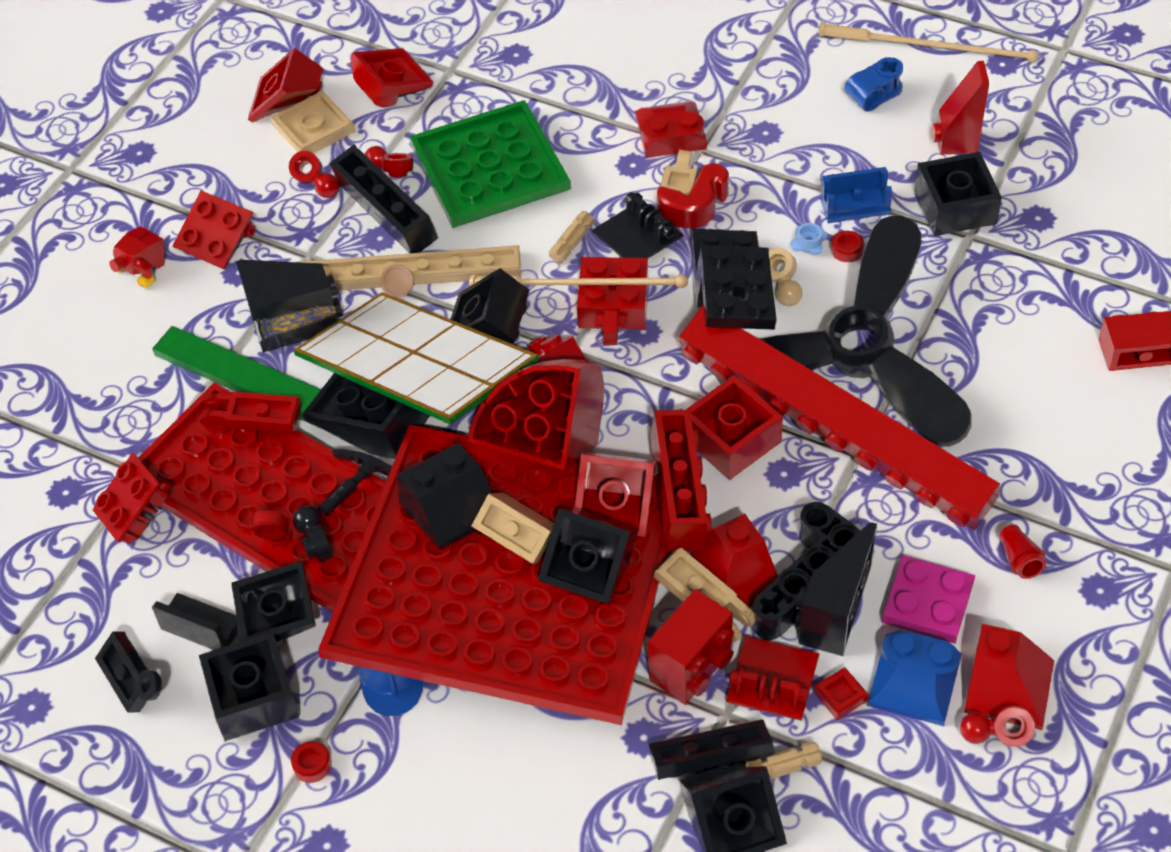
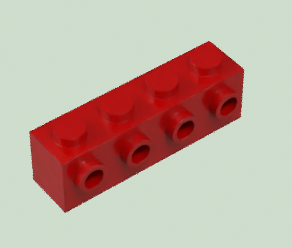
(679, 481)

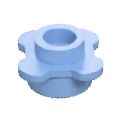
(809, 238)

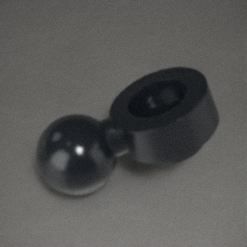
(308, 521)

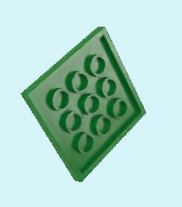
(489, 163)

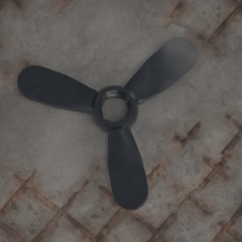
(909, 387)

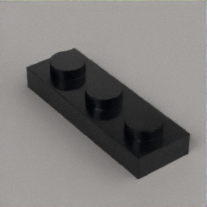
(711, 749)

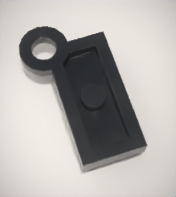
(128, 673)

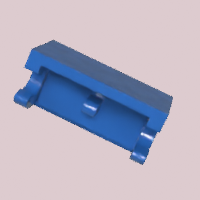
(856, 195)

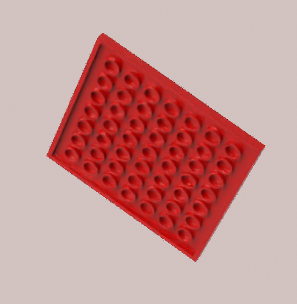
(477, 609)

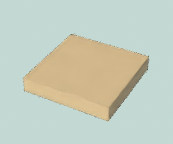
(313, 123)

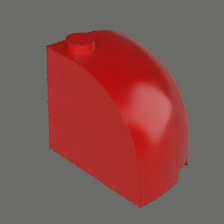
(543, 413)

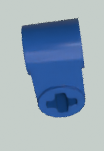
(876, 83)

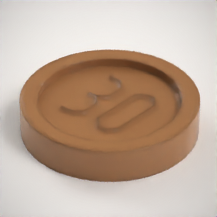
(397, 281)

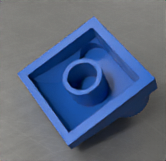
(915, 676)

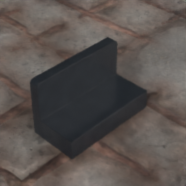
(196, 621)

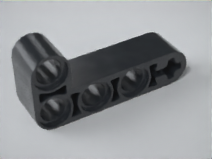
(775, 605)

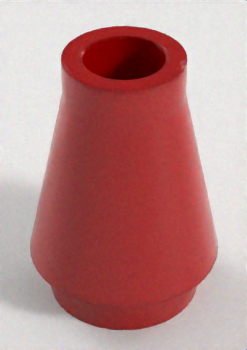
(1022, 553)

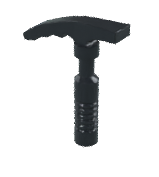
(369, 465)

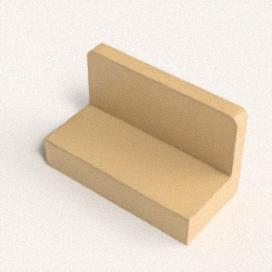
(514, 526)

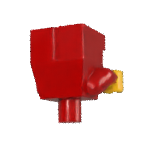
(138, 253)

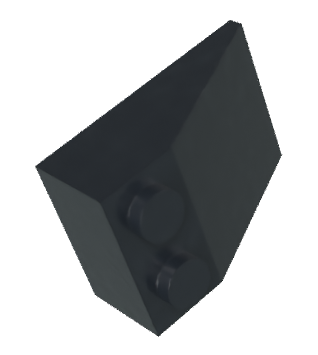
(362, 416)
(834, 594)

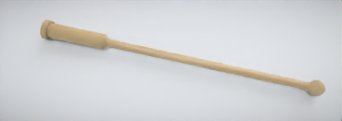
(864, 35)
(680, 281)

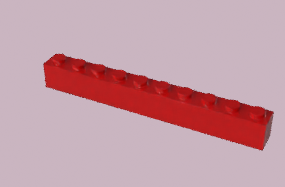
(844, 421)

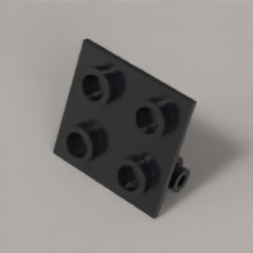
(637, 230)

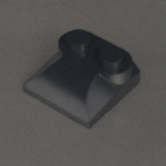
(274, 602)

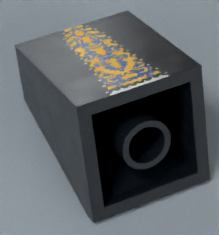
(288, 300)

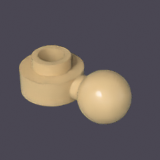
(788, 290)

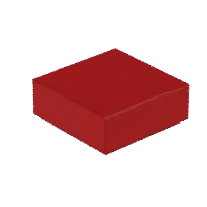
(841, 693)

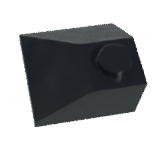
(733, 809)

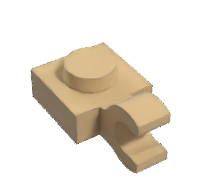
(681, 176)

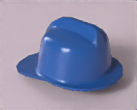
(388, 692)

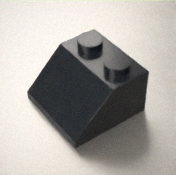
(493, 306)
(444, 494)
(587, 553)

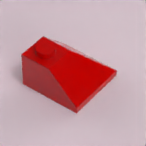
(285, 85)
(738, 558)
(1009, 672)

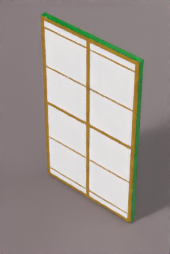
(415, 356)

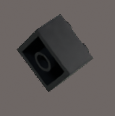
(957, 193)
(248, 686)

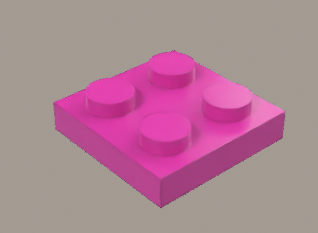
(928, 599)

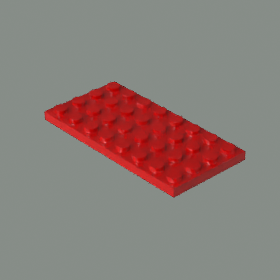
(235, 472)

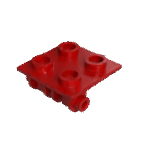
(214, 229)
(125, 498)
(772, 678)

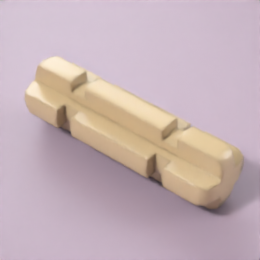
(571, 237)
(790, 760)

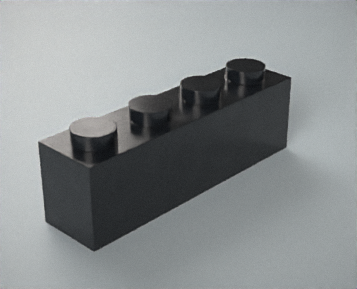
(384, 200)

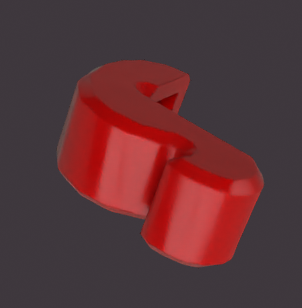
(699, 205)

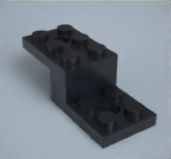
(733, 279)

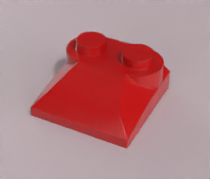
(387, 75)
(670, 129)

